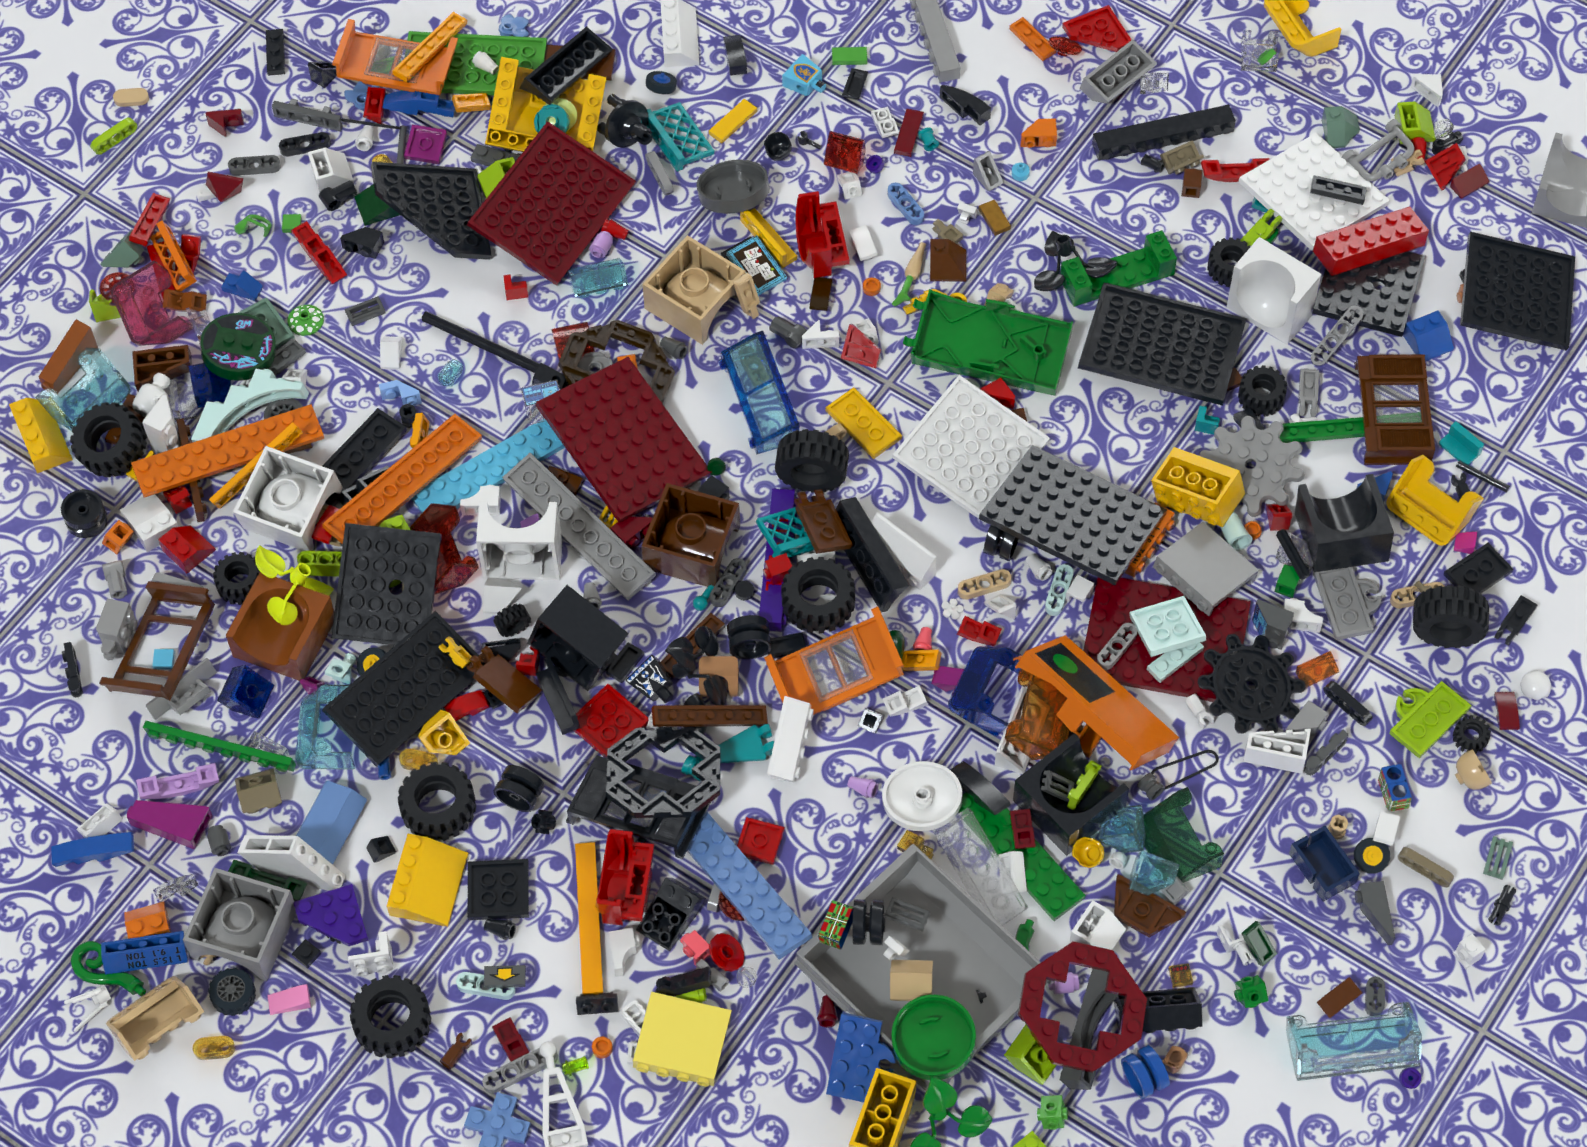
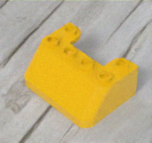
(1286, 17)
(1429, 507)

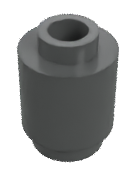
(218, 840)

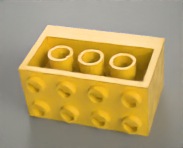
(1198, 487)

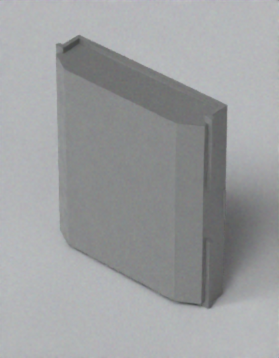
(960, 938)

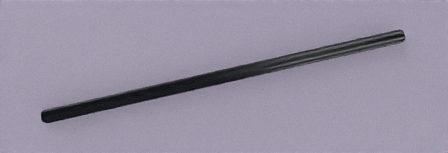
(481, 342)

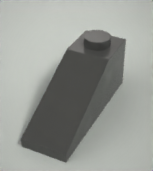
(1375, 907)

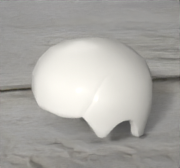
(1535, 685)

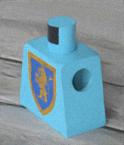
(803, 77)

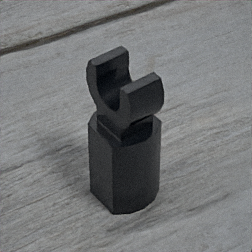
(1461, 486)

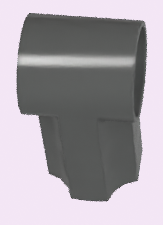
(789, 332)

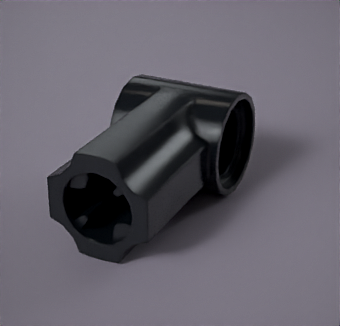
(334, 197)

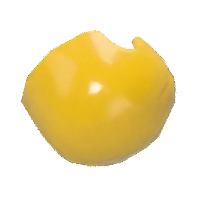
(1088, 852)

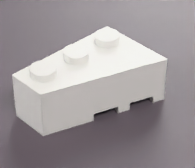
(1278, 750)

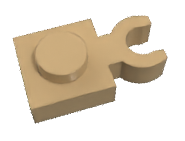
(1411, 161)

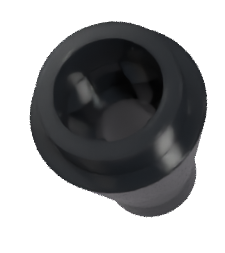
(502, 928)

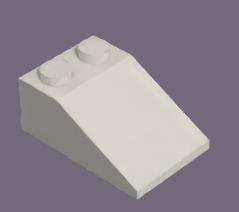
(148, 520)

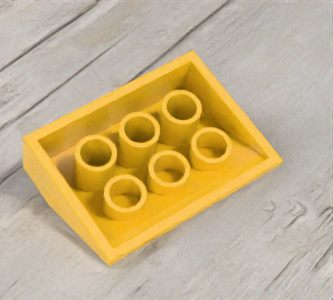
(426, 881)

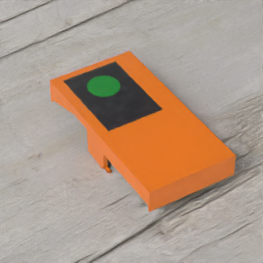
(1098, 701)

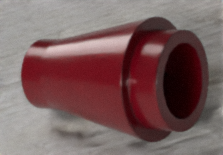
(827, 1014)

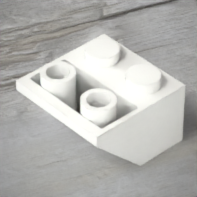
(329, 168)
(1098, 927)

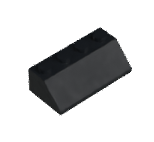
(1167, 1010)

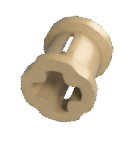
(1338, 826)

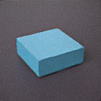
(163, 658)

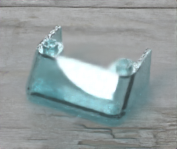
(316, 751)

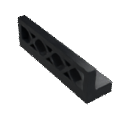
(557, 698)

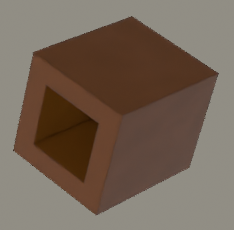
(1191, 183)

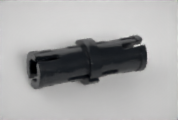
(1502, 905)

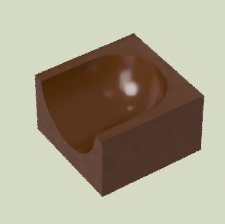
(690, 535)

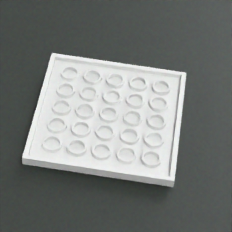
(1286, 185)
(968, 445)

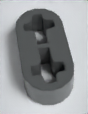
(1379, 996)

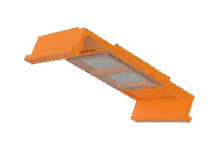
(373, 58)
(839, 665)

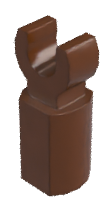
(455, 1051)

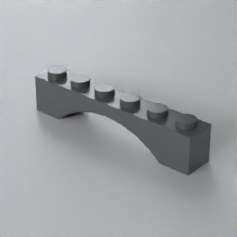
(1093, 1006)

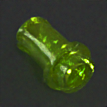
(574, 1066)

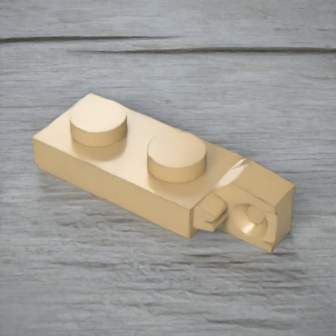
(747, 295)

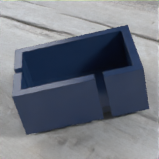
(1324, 863)

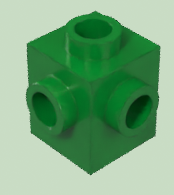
(1251, 991)

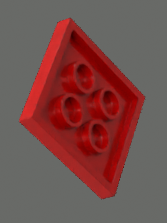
(608, 719)

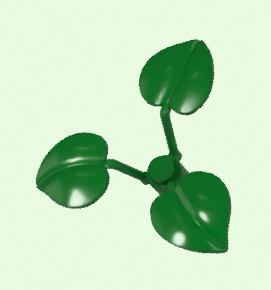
(941, 1096)

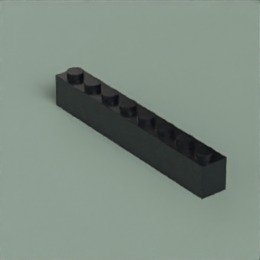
(1163, 132)

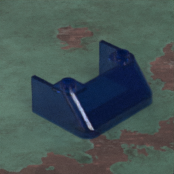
(968, 695)

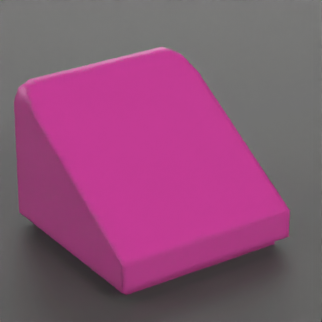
(1465, 542)

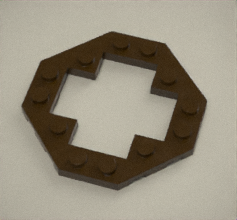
(599, 337)

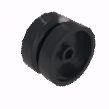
(84, 513)
(999, 539)
(749, 637)
(518, 788)
(868, 922)

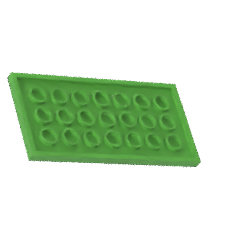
(468, 79)

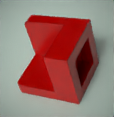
(515, 290)
(528, 663)

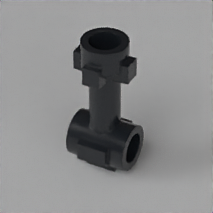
(1440, 144)

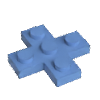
(498, 1122)

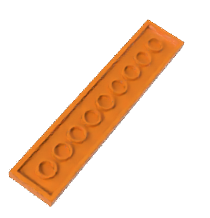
(221, 451)
(405, 477)

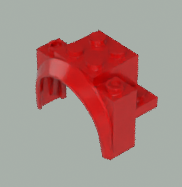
(819, 244)
(624, 878)

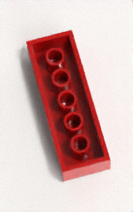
(1370, 240)

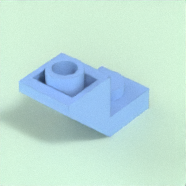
(396, 388)

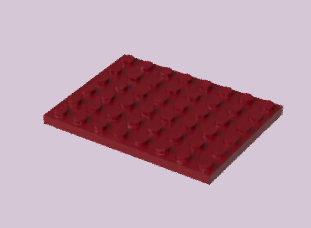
(551, 203)
(622, 438)
(1112, 609)

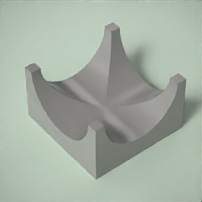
(1563, 186)

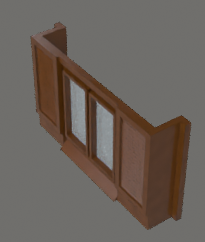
(1395, 408)

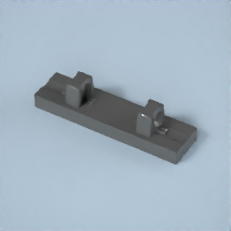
(306, 115)

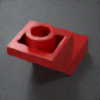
(191, 249)

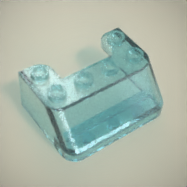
(99, 385)

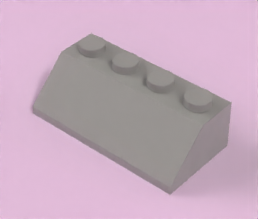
(1117, 73)

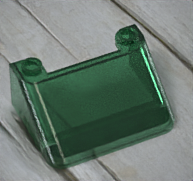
(1173, 838)

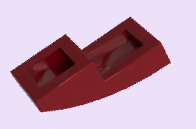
(1507, 711)
(1022, 829)
(510, 1039)

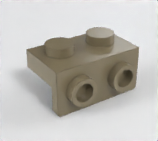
(1181, 157)

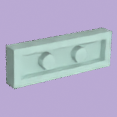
(1172, 661)

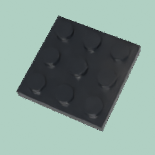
(498, 889)

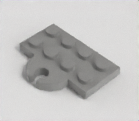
(1347, 602)

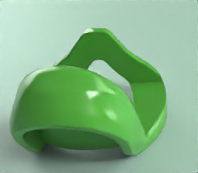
(242, 226)

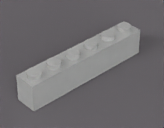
(936, 39)

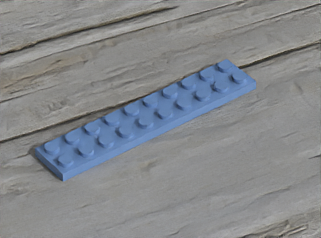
(747, 889)

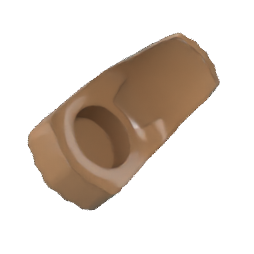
(1175, 1059)

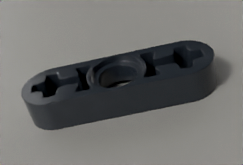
(317, 137)
(1348, 703)

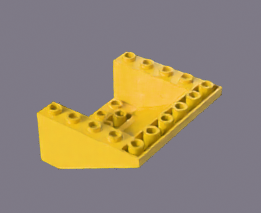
(514, 109)

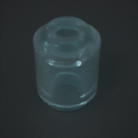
(450, 373)

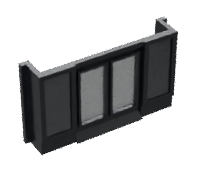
(593, 805)

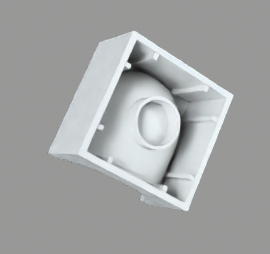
(1273, 290)
(285, 498)
(520, 552)

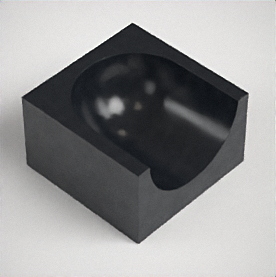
(1346, 528)
(577, 637)
(1051, 813)

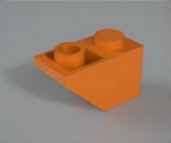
(1040, 134)

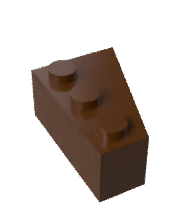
(168, 361)

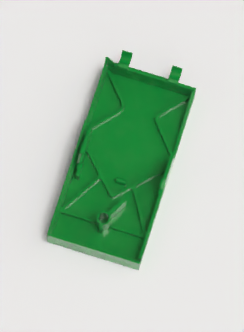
(990, 342)

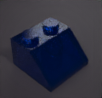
(207, 385)
(245, 691)

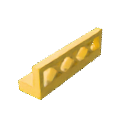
(769, 237)

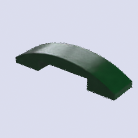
(295, 886)

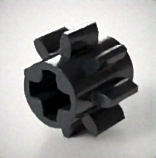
(543, 821)

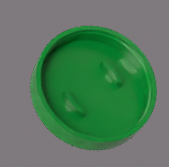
(933, 1037)

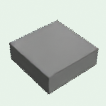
(1176, 891)

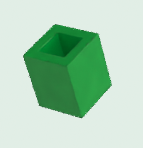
(1287, 581)

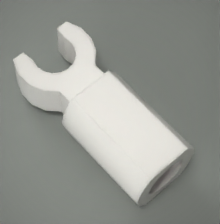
(1199, 710)

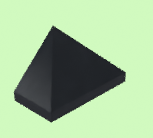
(504, 648)

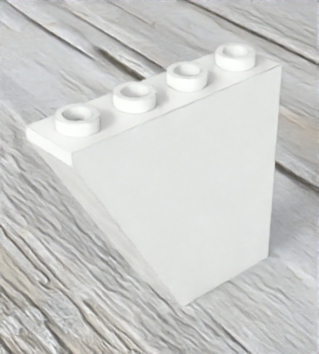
(290, 858)

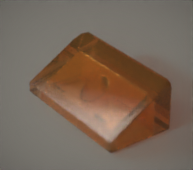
(1317, 669)

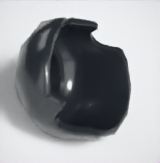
(778, 146)

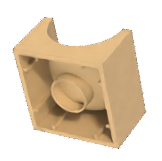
(691, 288)

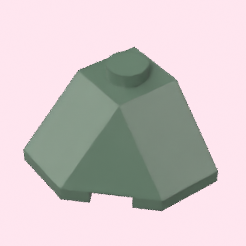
(1339, 126)
(123, 253)

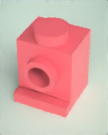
(695, 946)

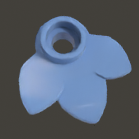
(513, 26)
(357, 95)

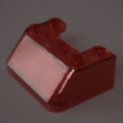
(451, 570)

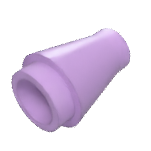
(865, 787)

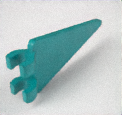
(746, 746)

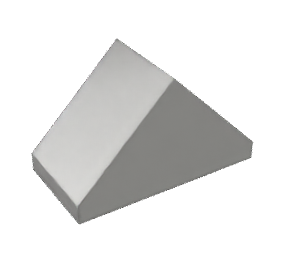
(987, 171)

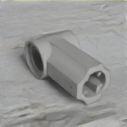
(114, 575)

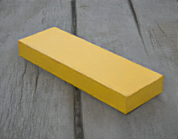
(732, 121)

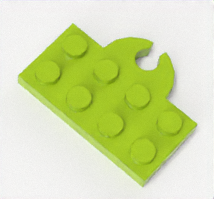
(1427, 717)

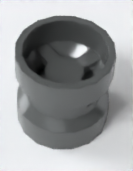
(1151, 786)

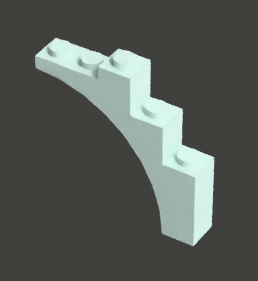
(241, 399)

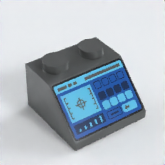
(1272, 623)

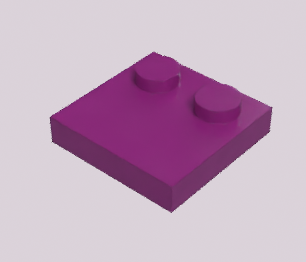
(425, 144)

